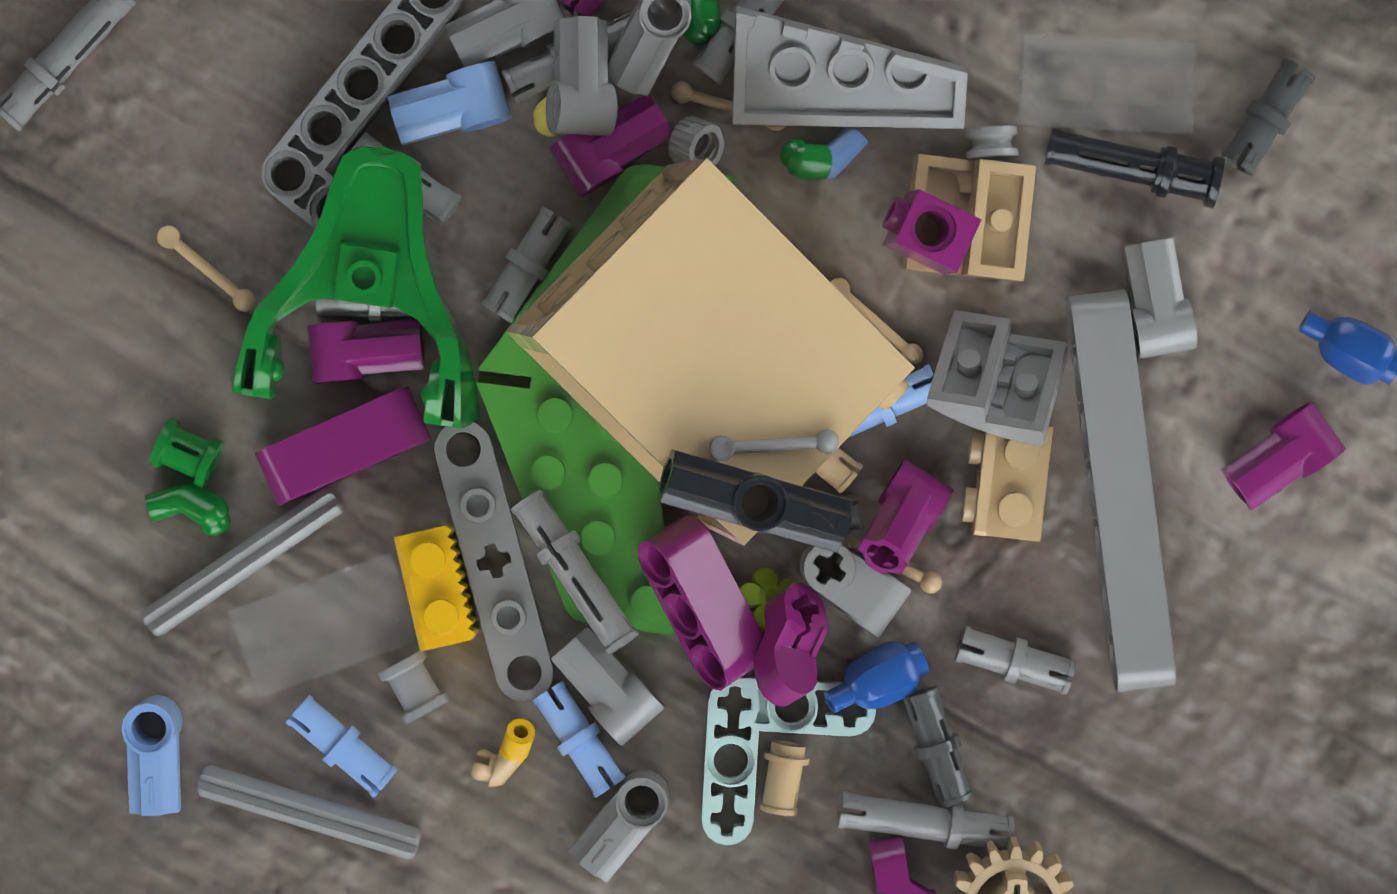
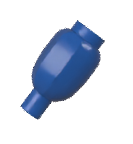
(1353, 348)
(879, 677)

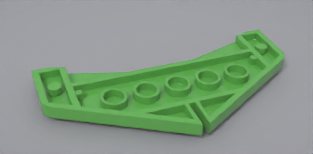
(572, 457)

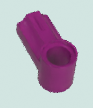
(598, 159)
(353, 350)
(1295, 448)
(908, 510)

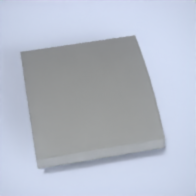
(997, 378)

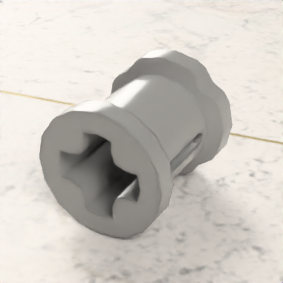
(414, 687)

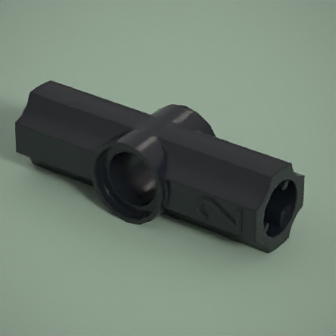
(791, 510)

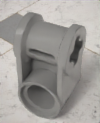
(857, 590)

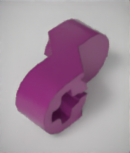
(792, 639)
(891, 868)

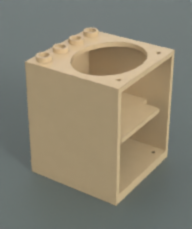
(707, 327)

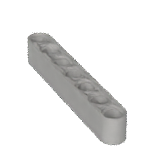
(1120, 490)

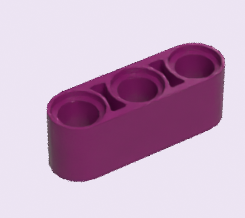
(343, 446)
(701, 601)

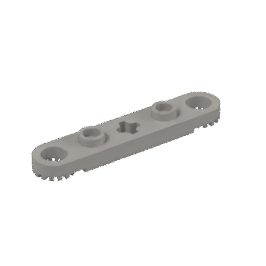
(505, 602)

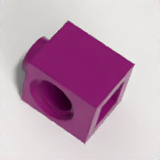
(954, 236)

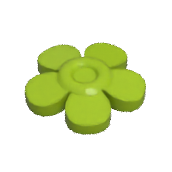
(761, 590)

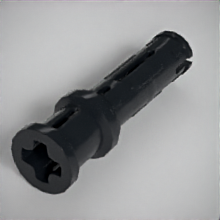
(1065, 147)

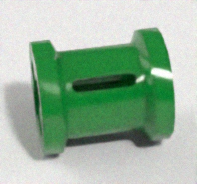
(203, 453)

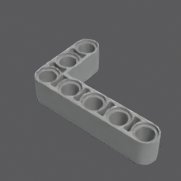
(354, 114)

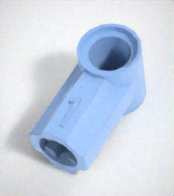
(465, 101)
(153, 762)

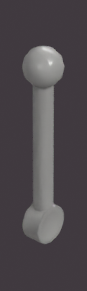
(723, 448)

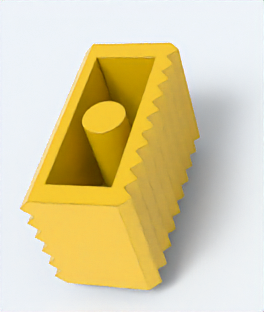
(436, 587)

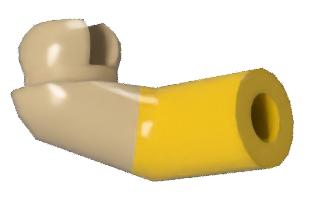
(512, 752)

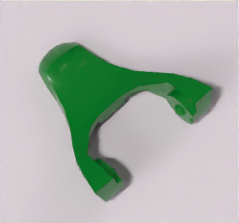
(373, 254)

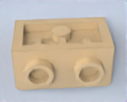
(1008, 486)

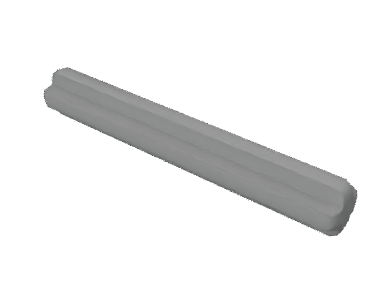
(242, 561)
(309, 812)

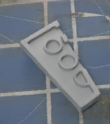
(826, 78)

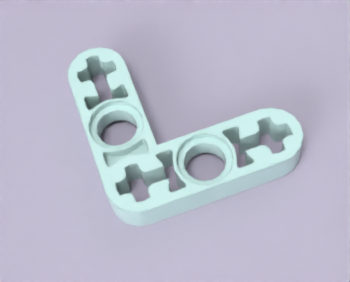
(760, 717)

